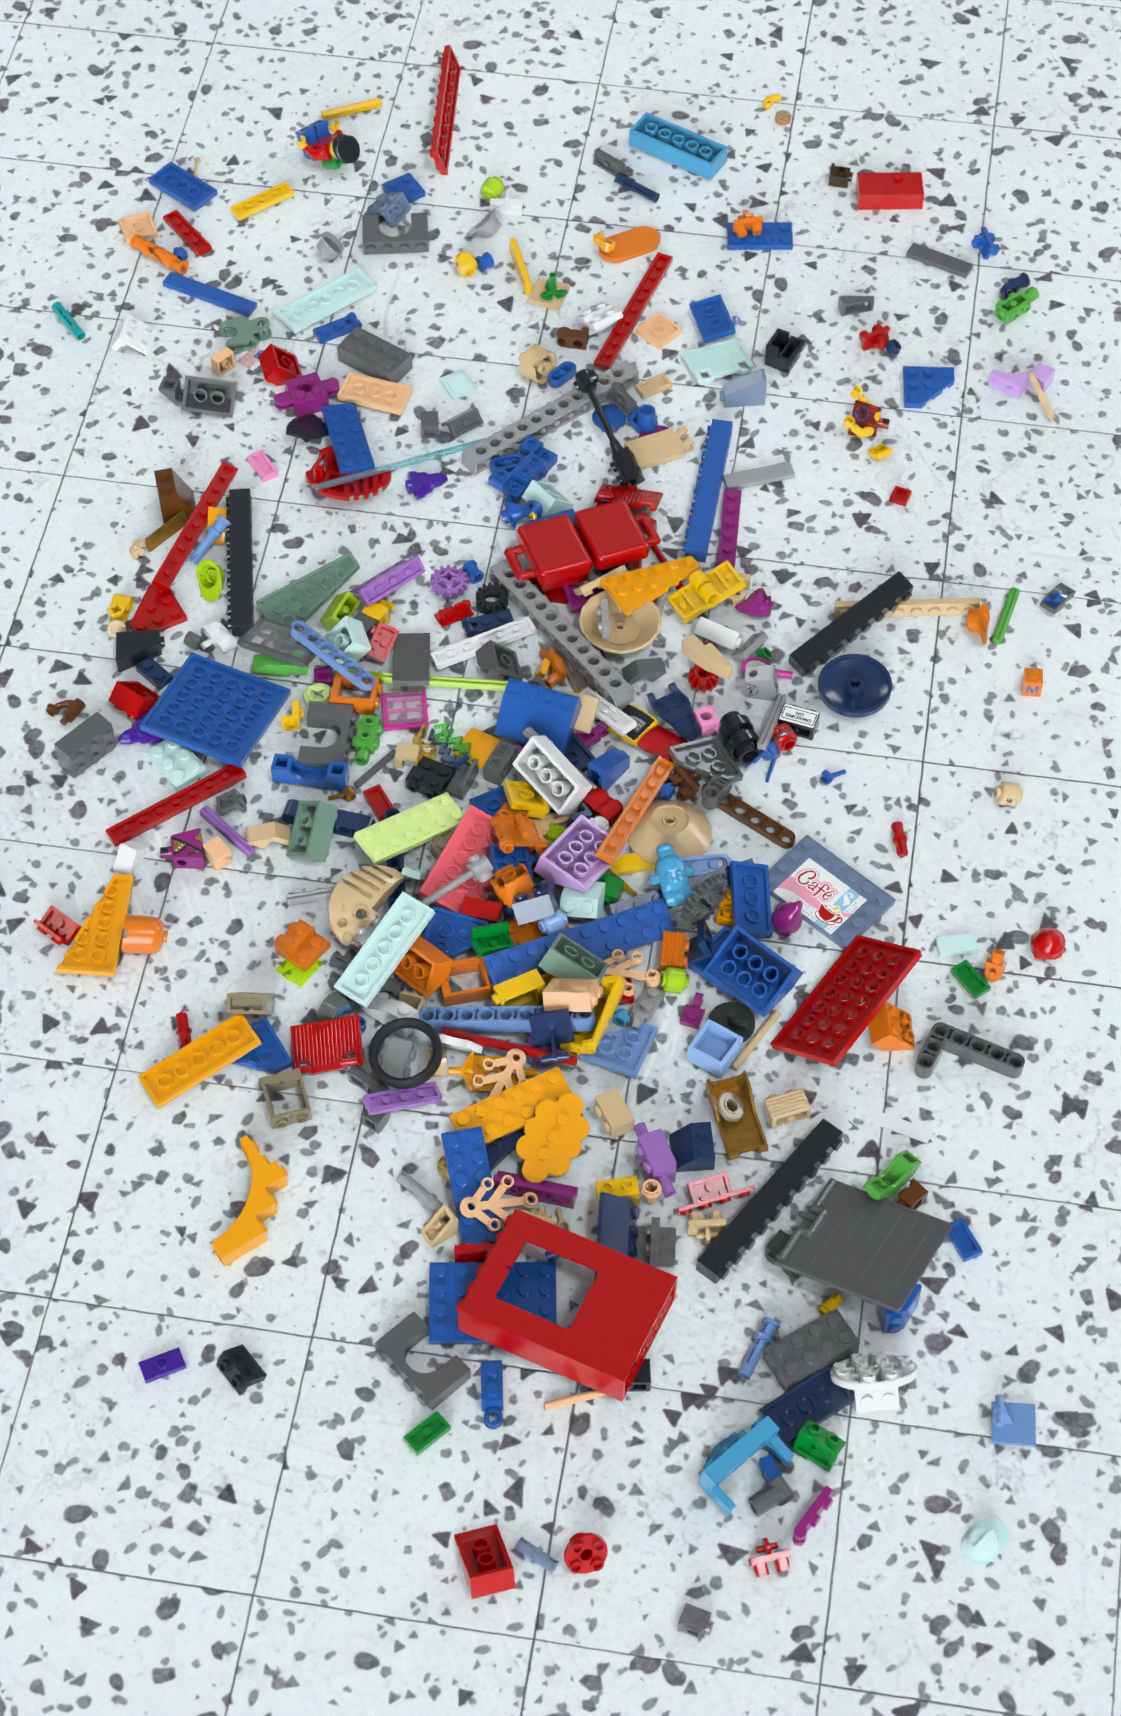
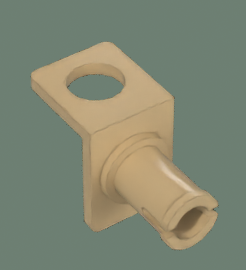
(413, 999)

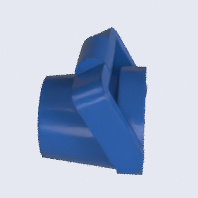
(646, 419)

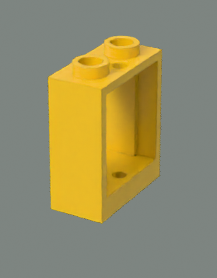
(520, 990)

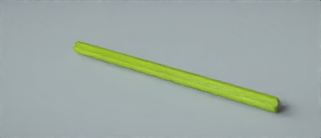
(451, 682)

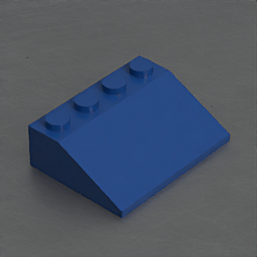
(540, 708)
(752, 971)

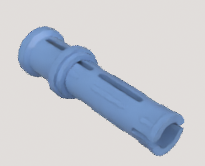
(214, 533)
(762, 1340)

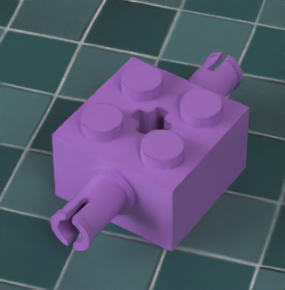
(655, 1158)

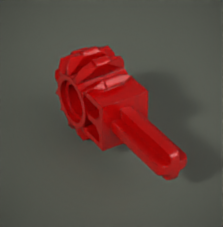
(702, 679)

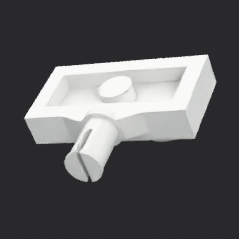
(507, 205)
(218, 637)

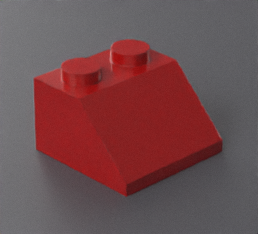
(278, 365)
(133, 698)

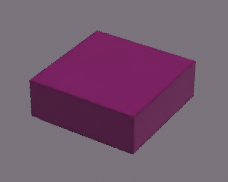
(323, 675)

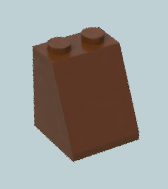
(173, 494)

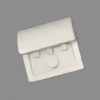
(599, 317)

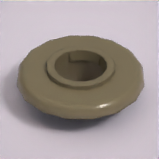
(735, 1103)

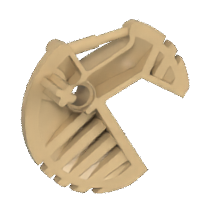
(362, 894)

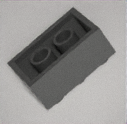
(209, 396)

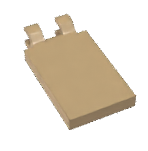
(660, 447)

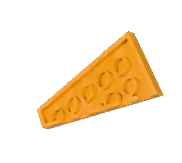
(646, 584)
(100, 938)

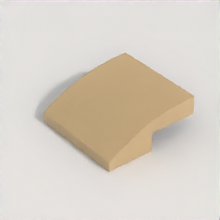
(587, 713)

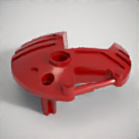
(343, 491)

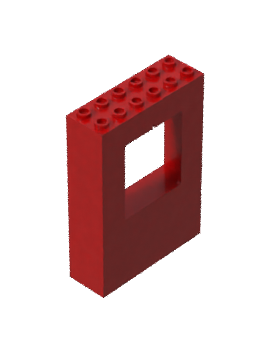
(609, 1330)

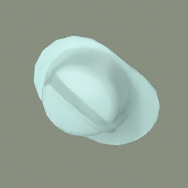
(985, 1541)

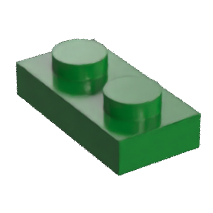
(427, 1433)

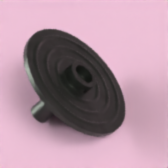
(735, 1018)

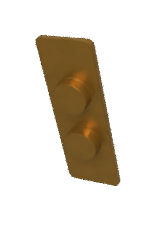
(166, 531)

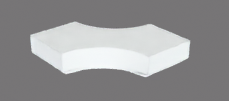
(460, 1044)

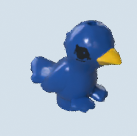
(515, 512)

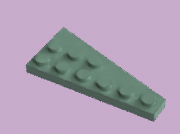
(307, 594)

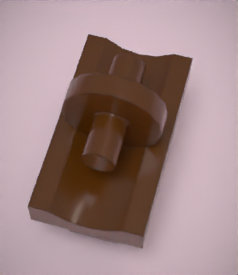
(687, 782)

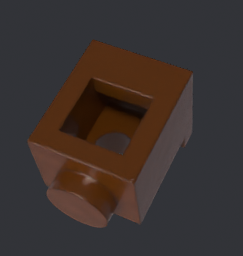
(913, 1196)

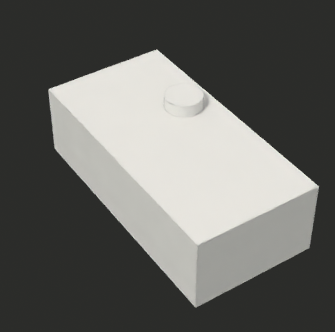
(552, 775)

